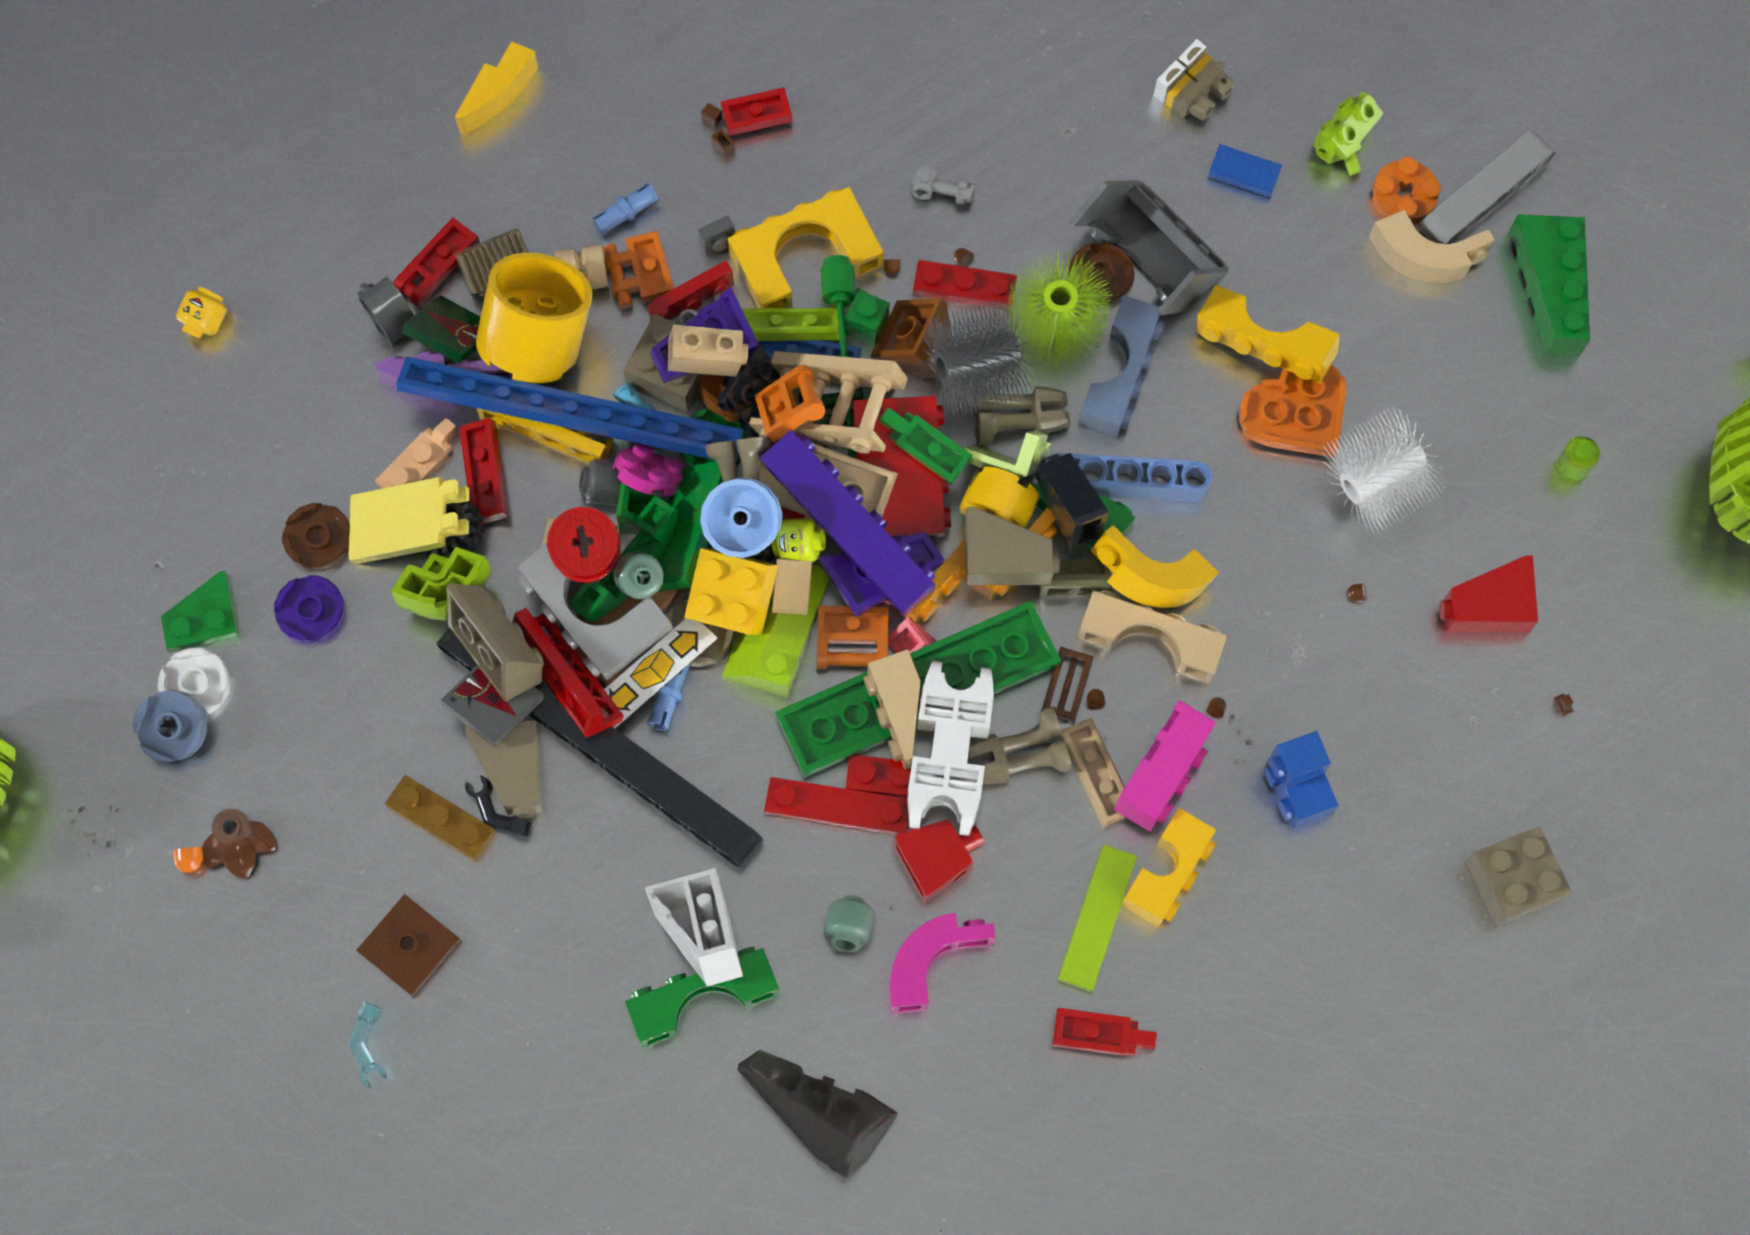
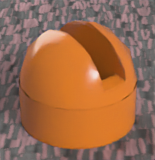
(188, 859)

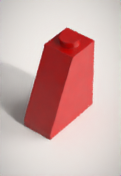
(1494, 601)

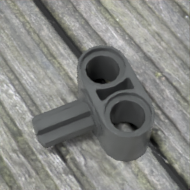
(385, 308)

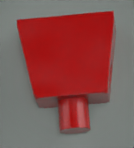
(936, 856)

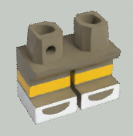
(1190, 79)

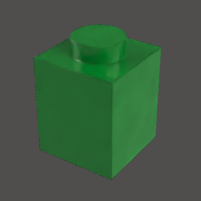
(866, 318)

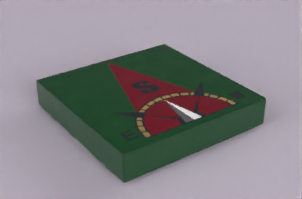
(445, 329)

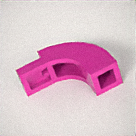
(919, 951)

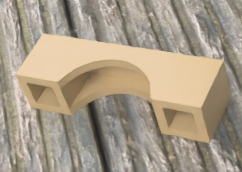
(1193, 646)

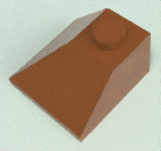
(903, 335)

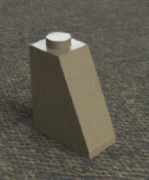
(1006, 552)
(514, 768)

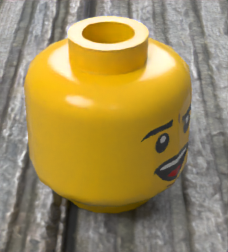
(201, 312)

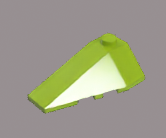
(774, 657)

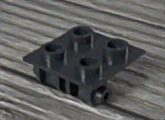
(750, 380)

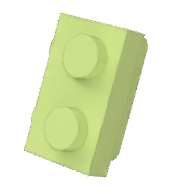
(1031, 454)

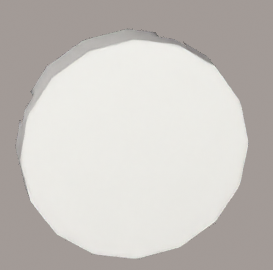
(199, 675)

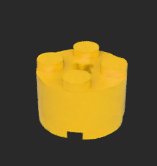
(1000, 495)

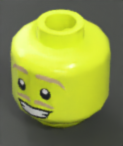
(799, 540)

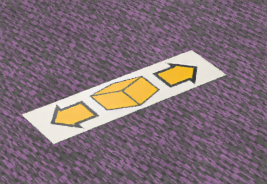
(658, 666)

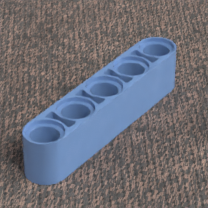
(1142, 472)

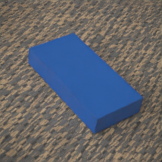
(1244, 170)

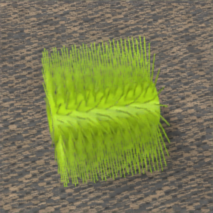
(1059, 309)

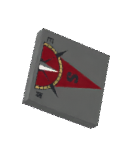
(484, 710)

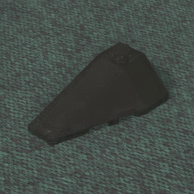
(828, 1120)

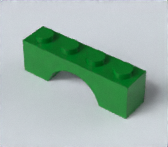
(658, 1010)

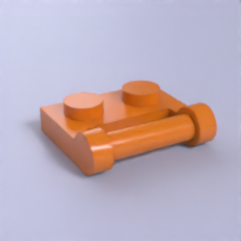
(779, 407)
(840, 626)

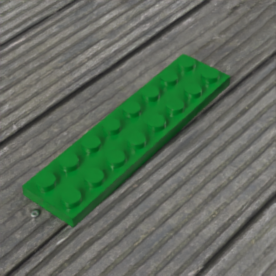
(845, 719)

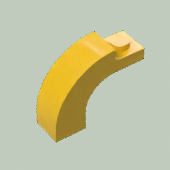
(1149, 580)

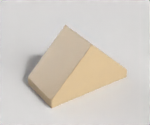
(791, 586)

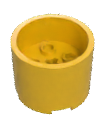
(533, 316)

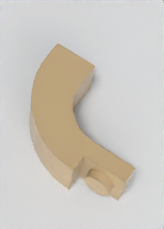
(1422, 259)

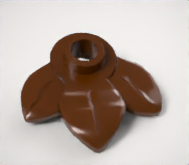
(239, 848)

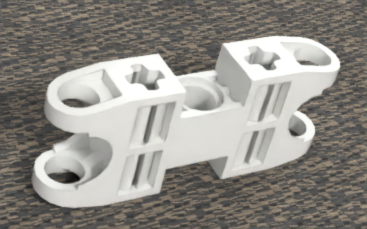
(946, 775)

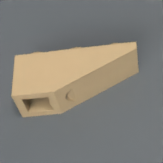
(897, 691)

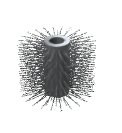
(977, 357)

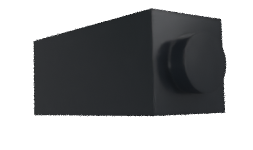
(1072, 500)

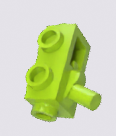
(1342, 135)

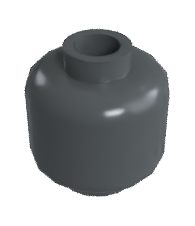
(600, 482)

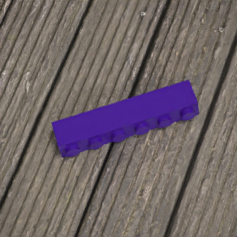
(848, 522)

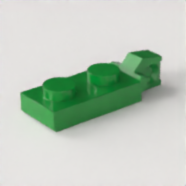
(926, 444)

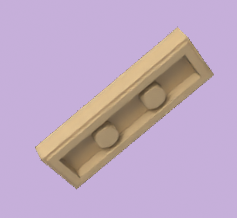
(1095, 769)

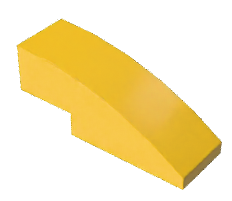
(496, 87)

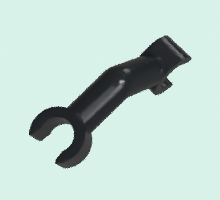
(489, 815)

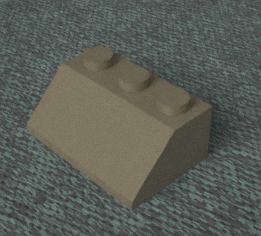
(493, 640)

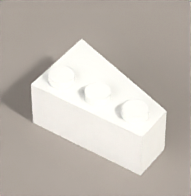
(699, 924)

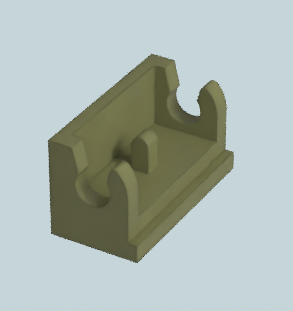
(1077, 579)

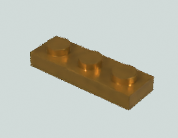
(440, 818)

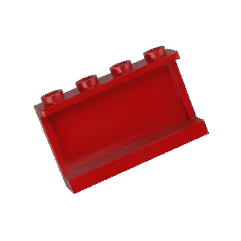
(918, 492)

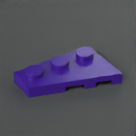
(721, 314)

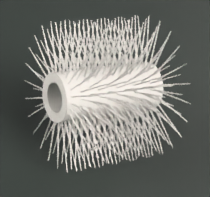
(1383, 470)

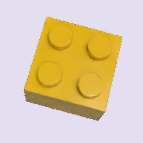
(731, 591)

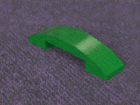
(656, 526)

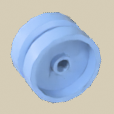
(762, 511)

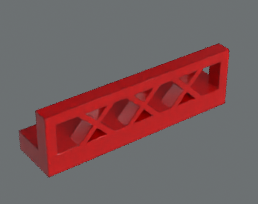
(566, 681)

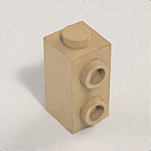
(706, 350)

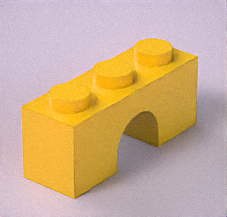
(1153, 895)

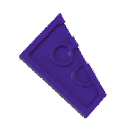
(854, 585)

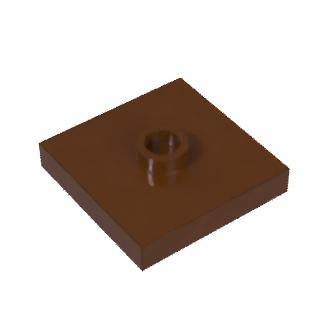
(408, 945)

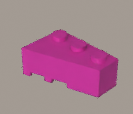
(1165, 767)

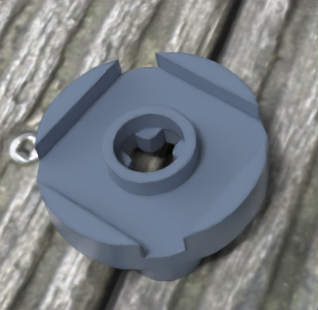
(152, 733)

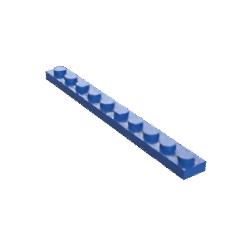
(562, 408)

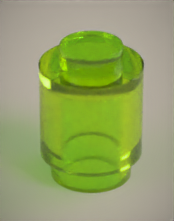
(1578, 458)

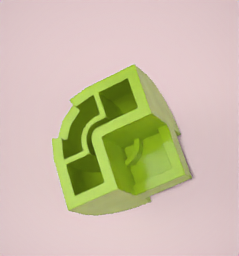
(424, 588)

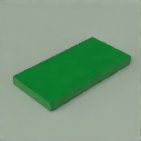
(683, 549)

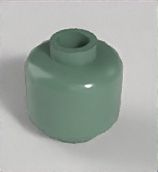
(630, 567)
(849, 923)

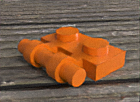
(649, 267)

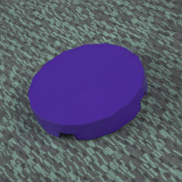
(309, 609)

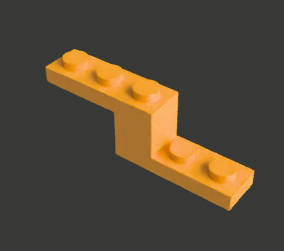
(955, 566)

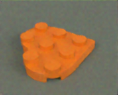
(1295, 412)

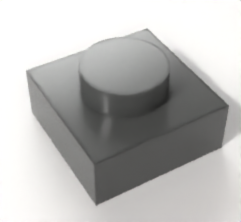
(716, 234)

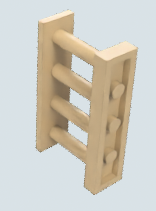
(851, 374)

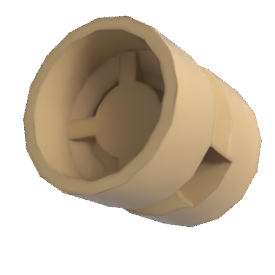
(589, 262)

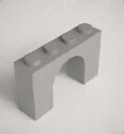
(606, 646)

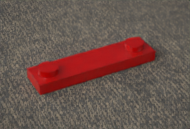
(836, 806)

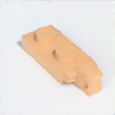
(421, 457)

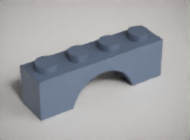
(1108, 401)

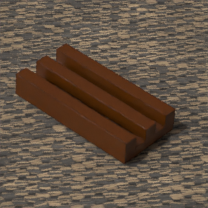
(1075, 656)

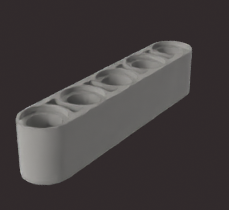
(1487, 189)

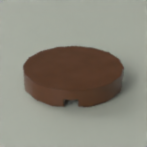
(1116, 259)
(316, 537)

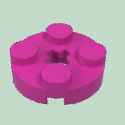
(647, 470)

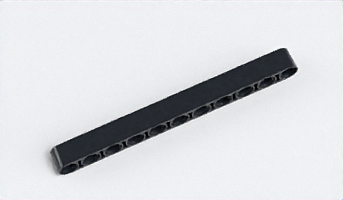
(639, 773)

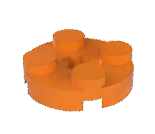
(1405, 174)

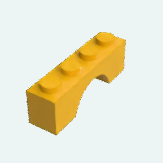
(1303, 351)

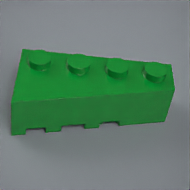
(1555, 271)

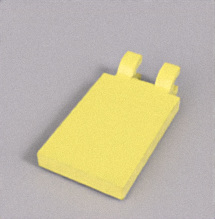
(404, 519)

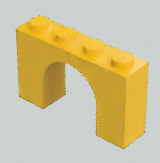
(833, 218)

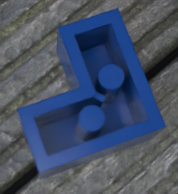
(1300, 778)

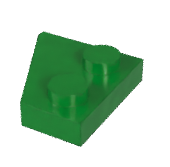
(202, 616)

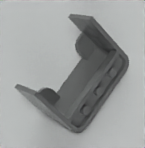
(1154, 239)

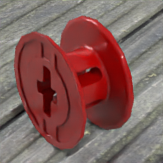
(600, 532)

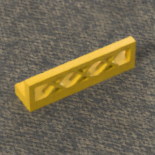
(553, 436)

